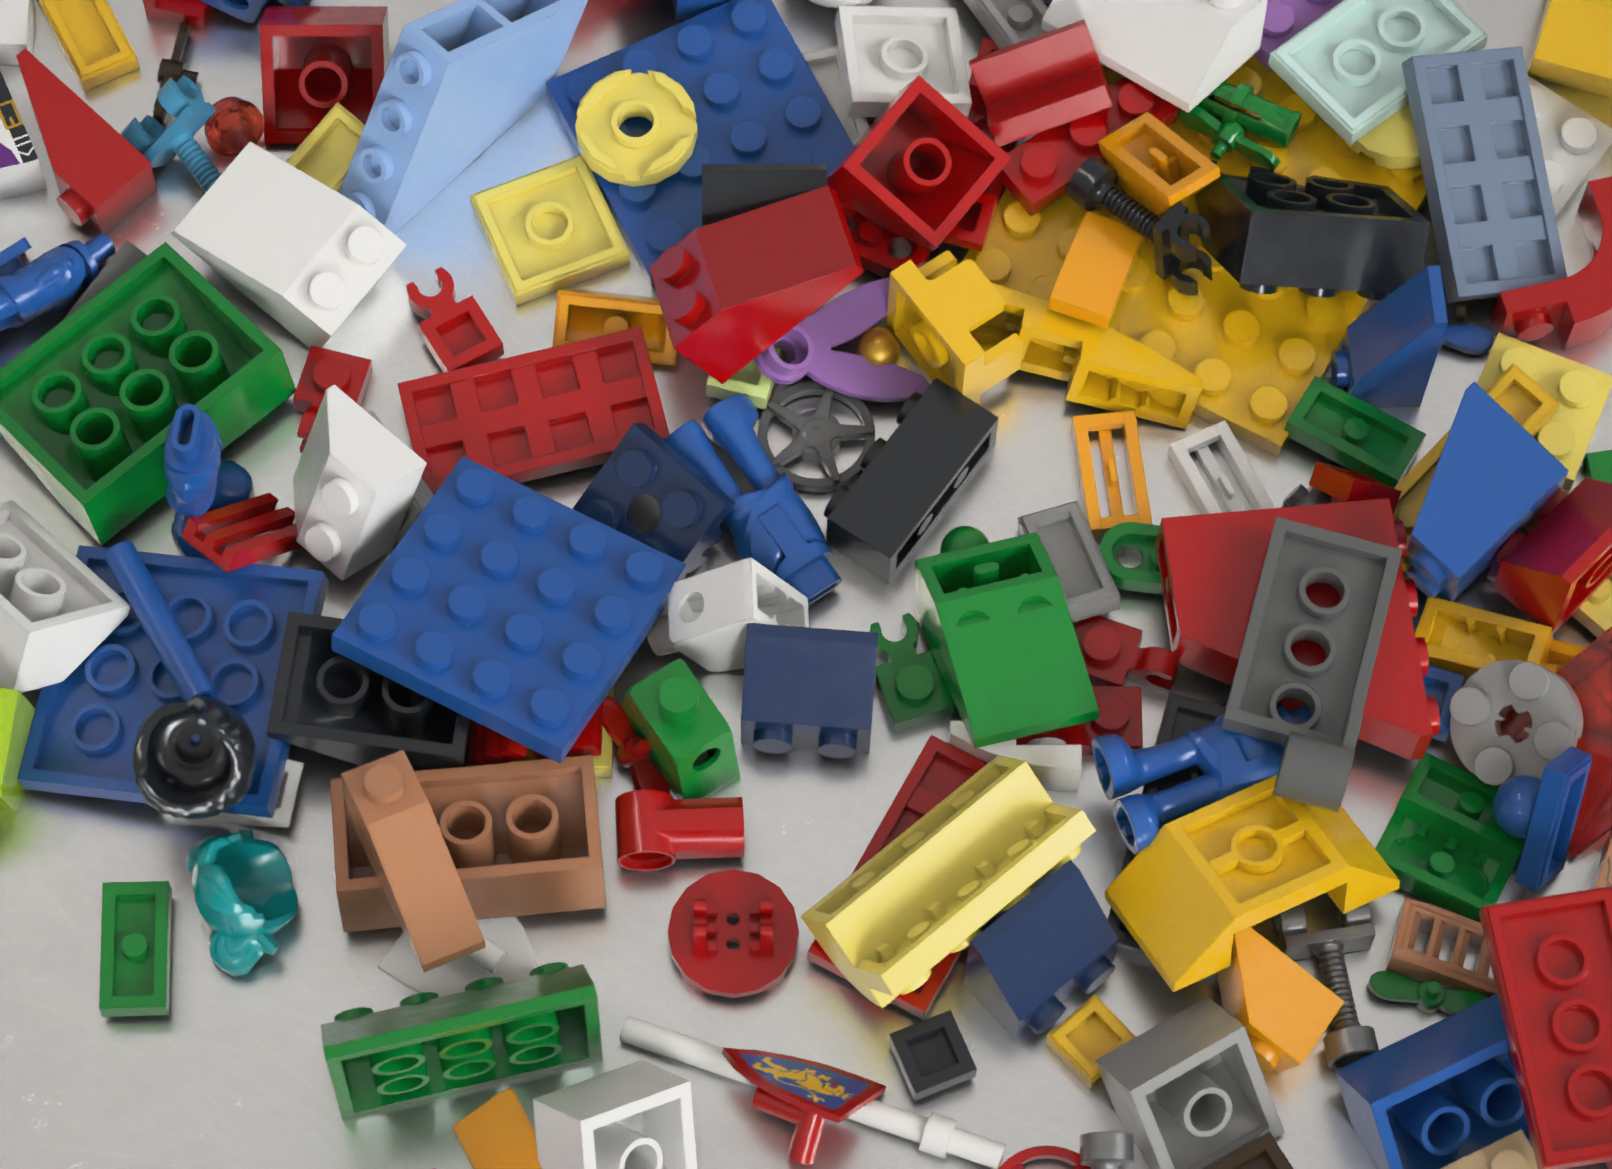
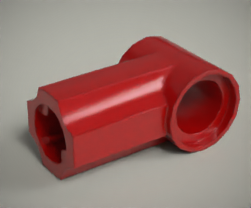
(659, 829)

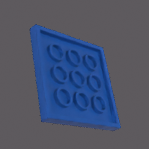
(750, 106)
(509, 609)
(236, 629)

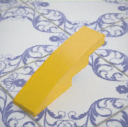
(1097, 362)
(1470, 638)

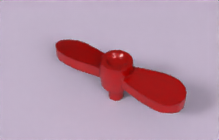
(631, 750)

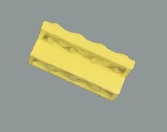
(945, 879)

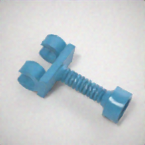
(160, 146)

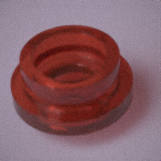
(233, 126)

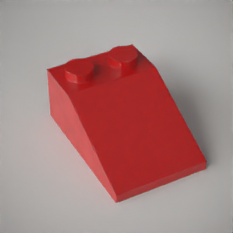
(753, 278)

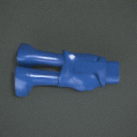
(51, 280)
(197, 475)
(772, 521)
(1223, 756)

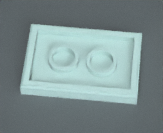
(1354, 55)

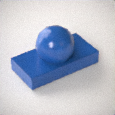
(1543, 814)

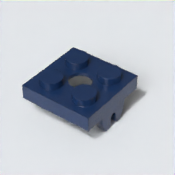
(687, 499)

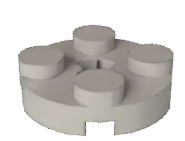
(1480, 709)

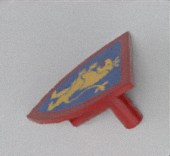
(802, 1094)

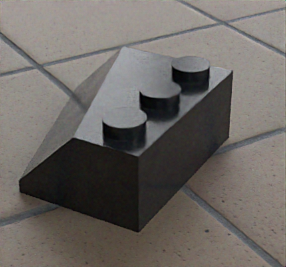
(1313, 234)

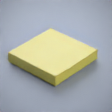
(549, 229)

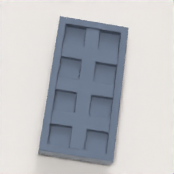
(1483, 172)

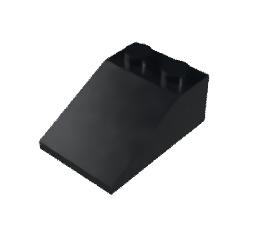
(354, 711)

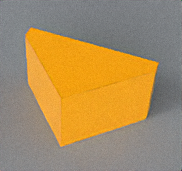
(1156, 164)

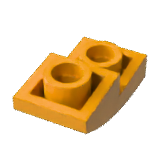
(1096, 269)

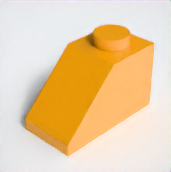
(1275, 1001)

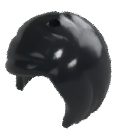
(192, 776)

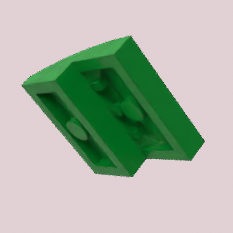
(1448, 841)

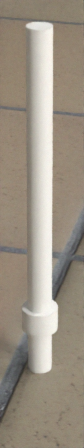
(935, 1134)

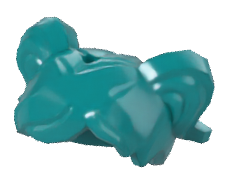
(242, 895)

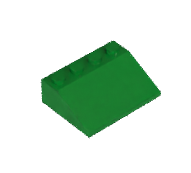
(105, 383)
(462, 1039)

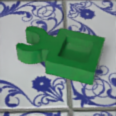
(910, 682)

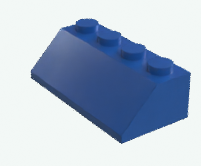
(1436, 1092)

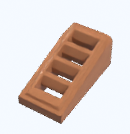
(1426, 966)

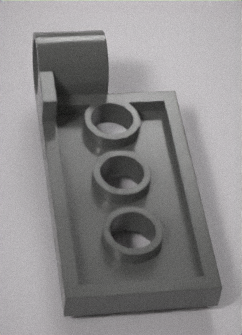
(1322, 750)

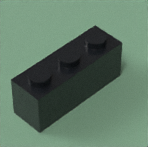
(909, 479)

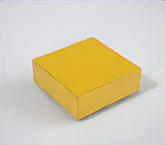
(1086, 1037)

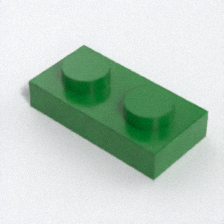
(1354, 433)
(135, 948)

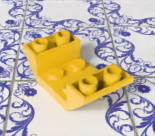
(1235, 869)

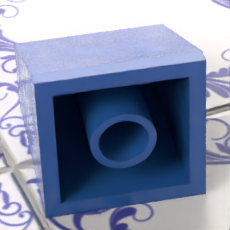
(1480, 495)

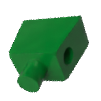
(680, 726)

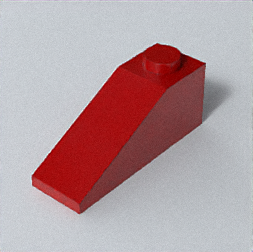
(93, 165)

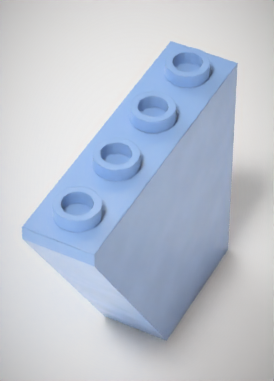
(451, 95)

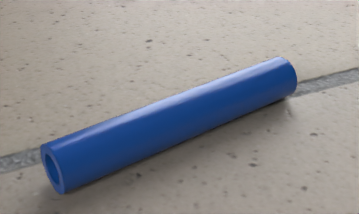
(158, 621)

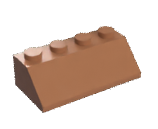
(515, 833)

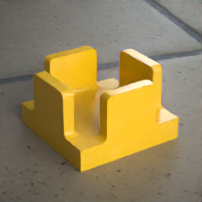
(932, 322)

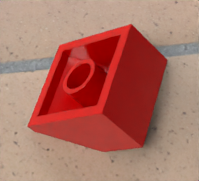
(317, 60)
(918, 166)
(1562, 557)

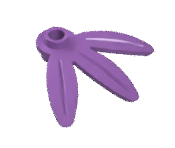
(836, 323)

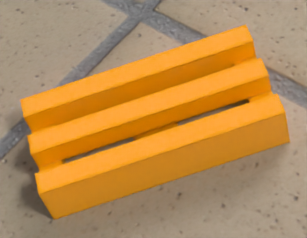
(1103, 424)

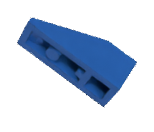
(1394, 344)

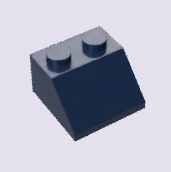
(808, 689)
(1041, 954)

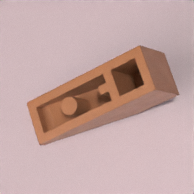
(411, 860)

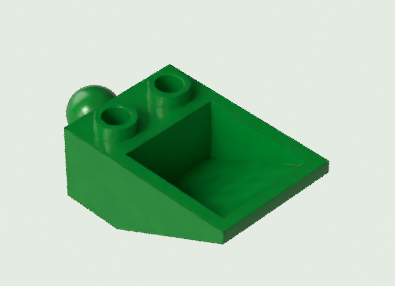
(1002, 636)

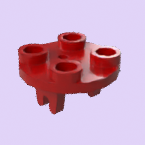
(701, 933)

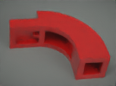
(1573, 305)

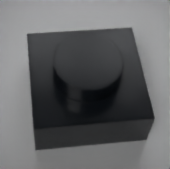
(932, 1055)

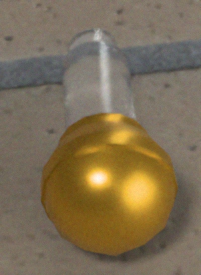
(879, 345)

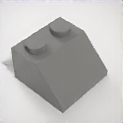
(1190, 1089)

